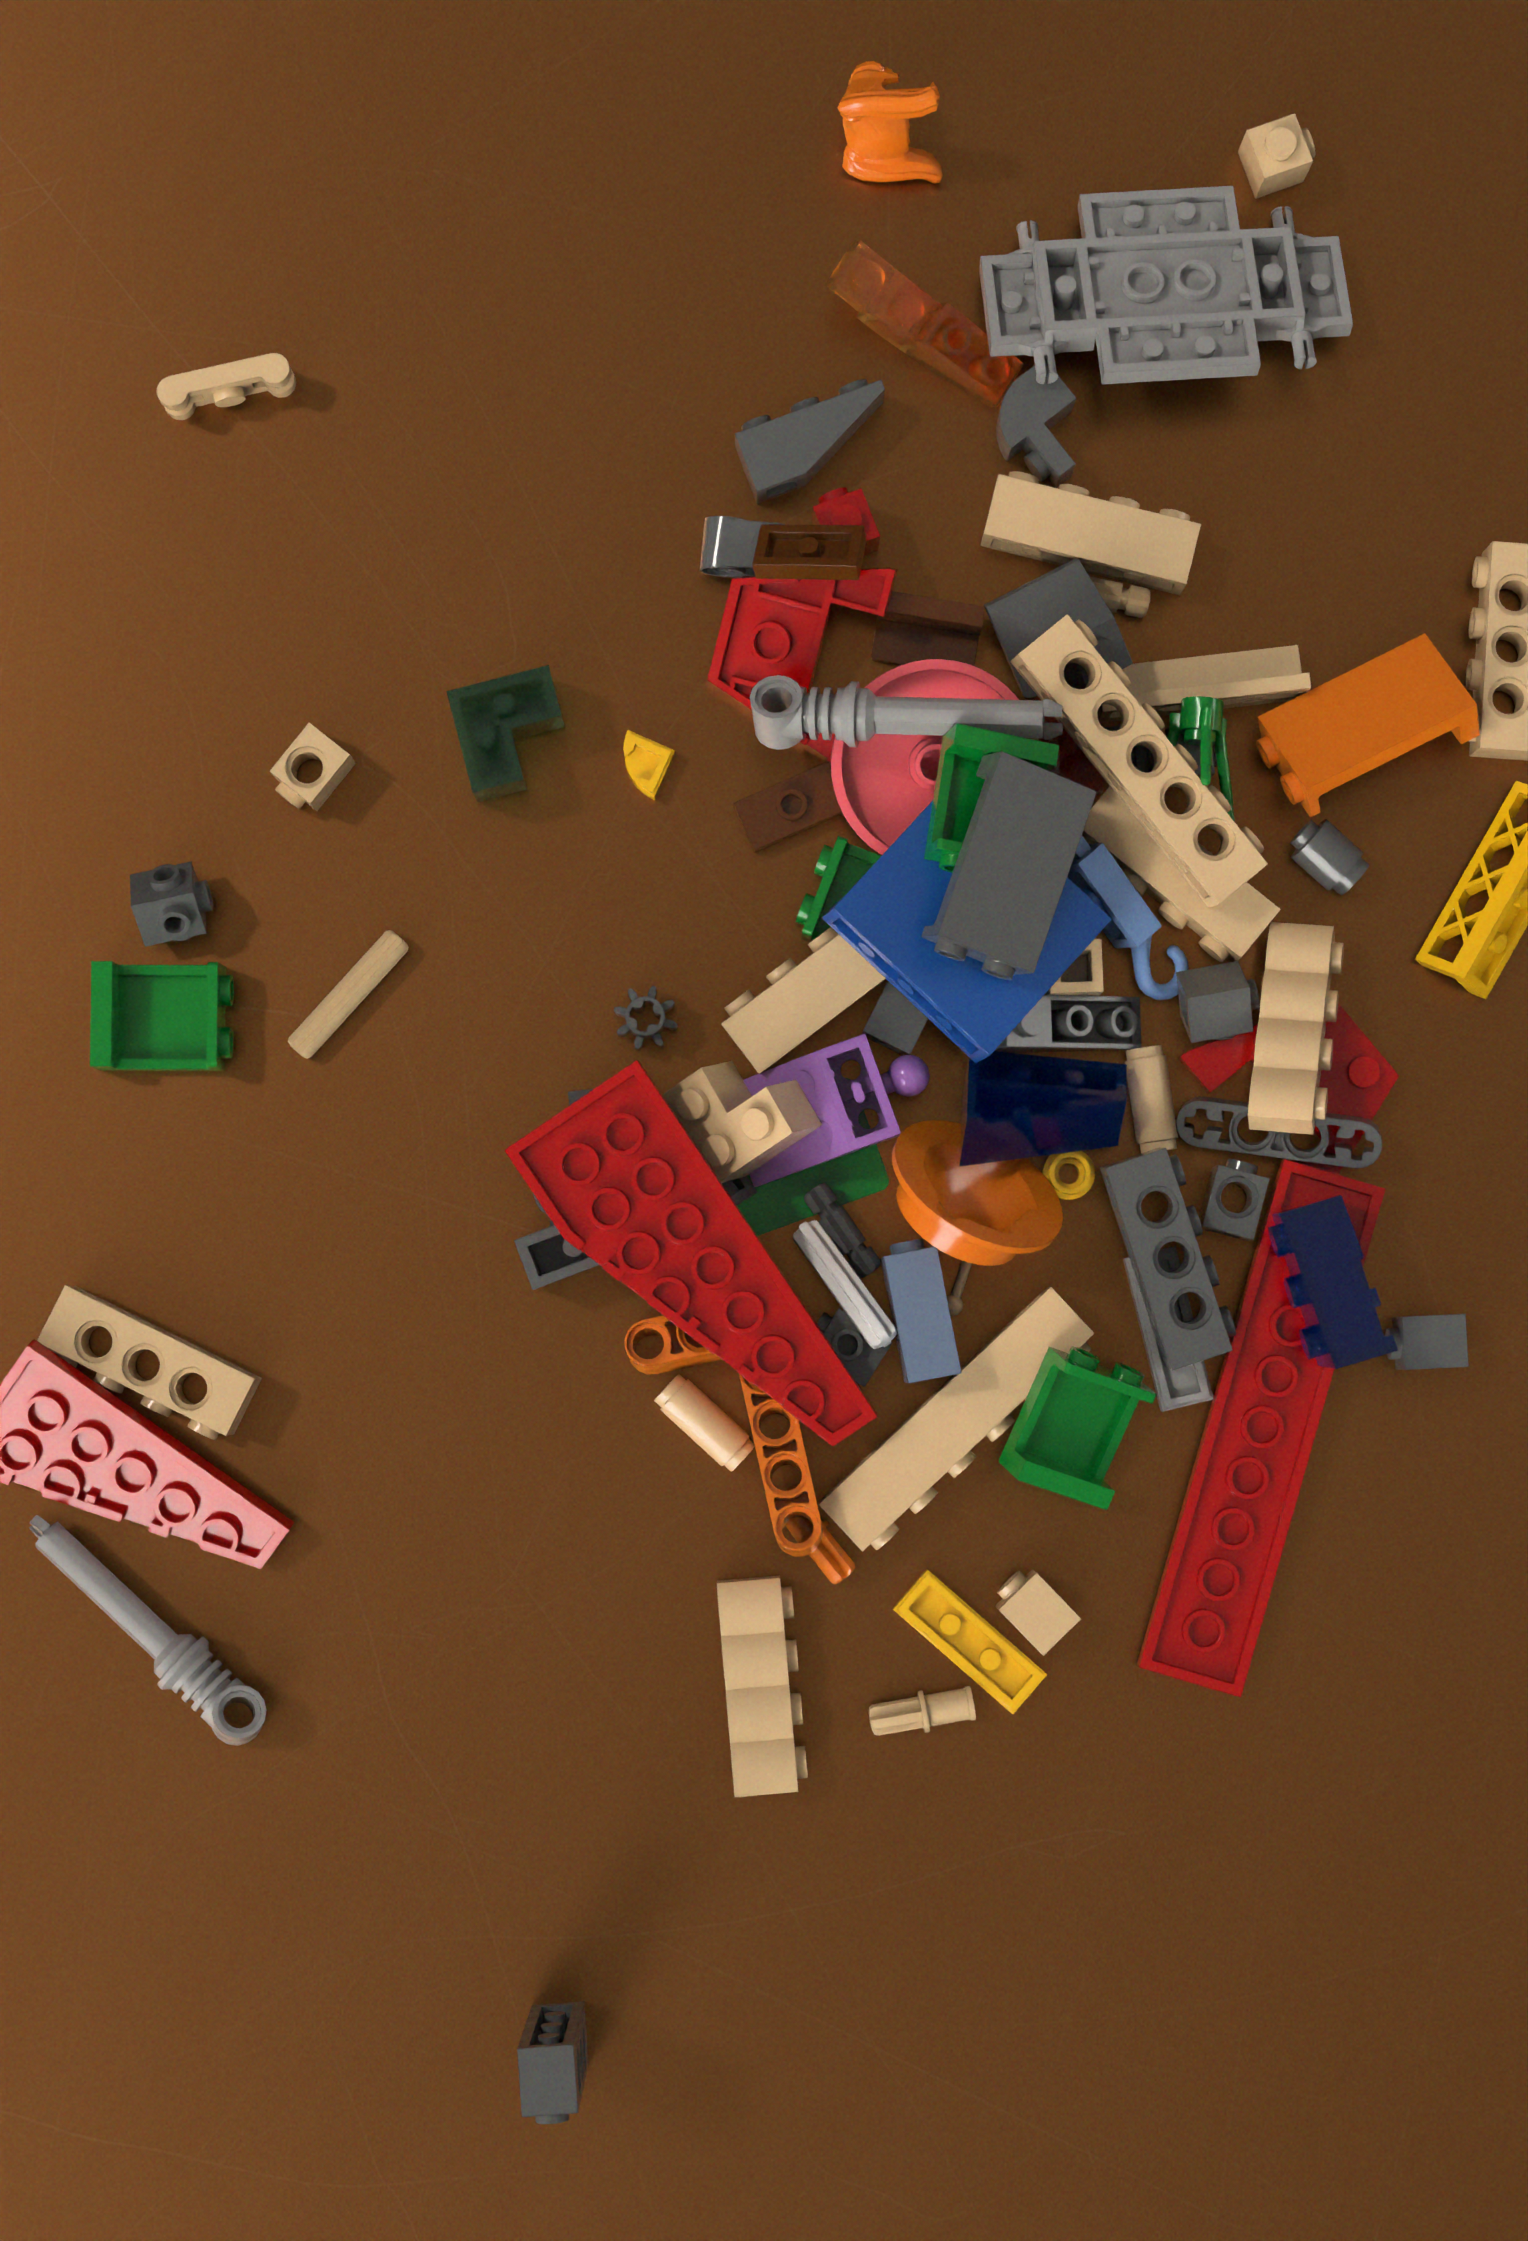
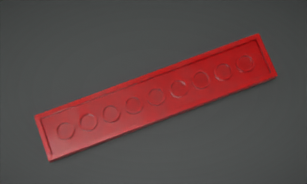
(1248, 1462)

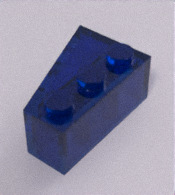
(1329, 1284)

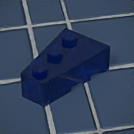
(1039, 1106)

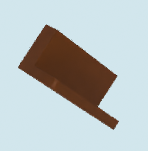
(927, 629)

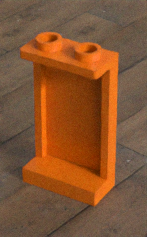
(1364, 720)

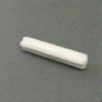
(845, 1284)

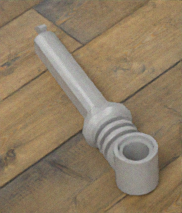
(854, 714)
(178, 1659)

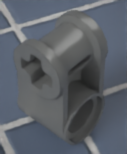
(729, 546)

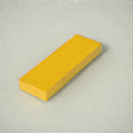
(969, 1641)

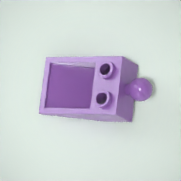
(839, 1103)

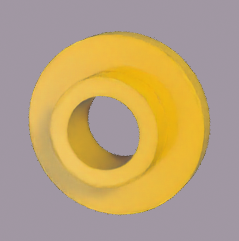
(1085, 1172)

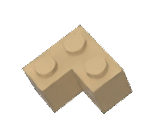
(733, 1126)

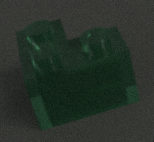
(491, 719)

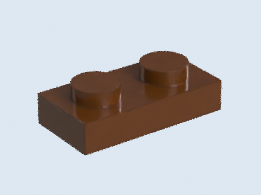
(809, 552)

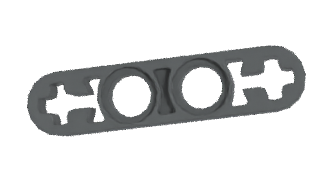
(1279, 1143)

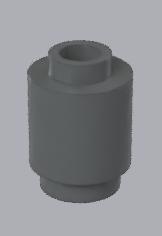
(1328, 856)

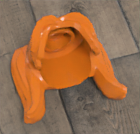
(879, 127)

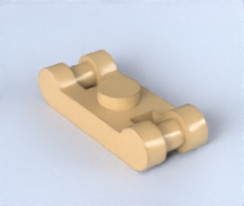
(225, 384)

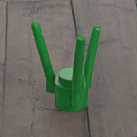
(1204, 726)

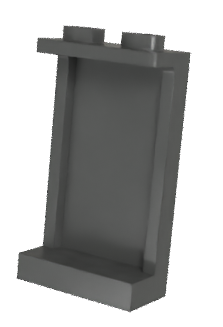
(1011, 866)

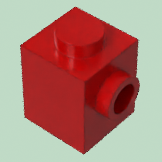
(847, 508)

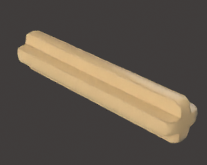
(348, 994)

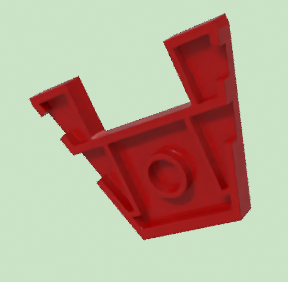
(781, 627)
(1355, 1084)

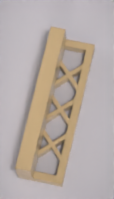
(1233, 677)

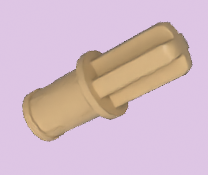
(922, 1711)

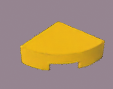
(646, 762)

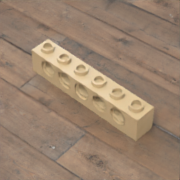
(1143, 793)

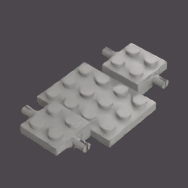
(1165, 289)

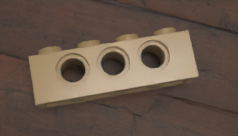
(1501, 735)
(228, 1385)

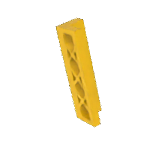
(1503, 918)

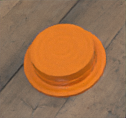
(975, 1210)

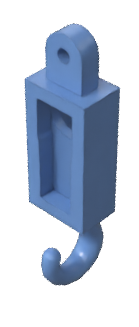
(1131, 917)

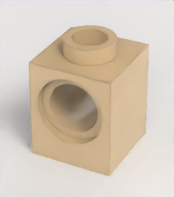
(311, 745)
(1036, 1610)

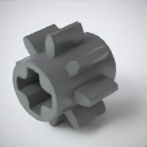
(638, 1005)

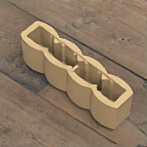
(1292, 1028)
(757, 1686)

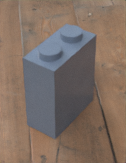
(920, 1312)

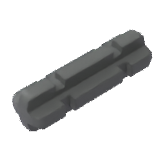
(842, 1230)

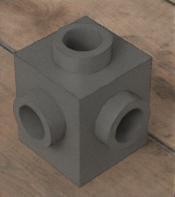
(170, 903)

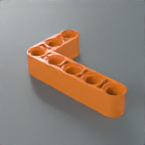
(770, 1452)

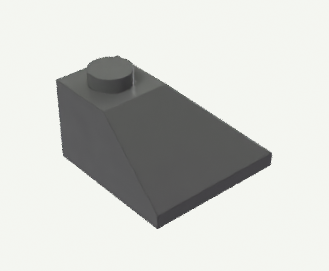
(1039, 604)

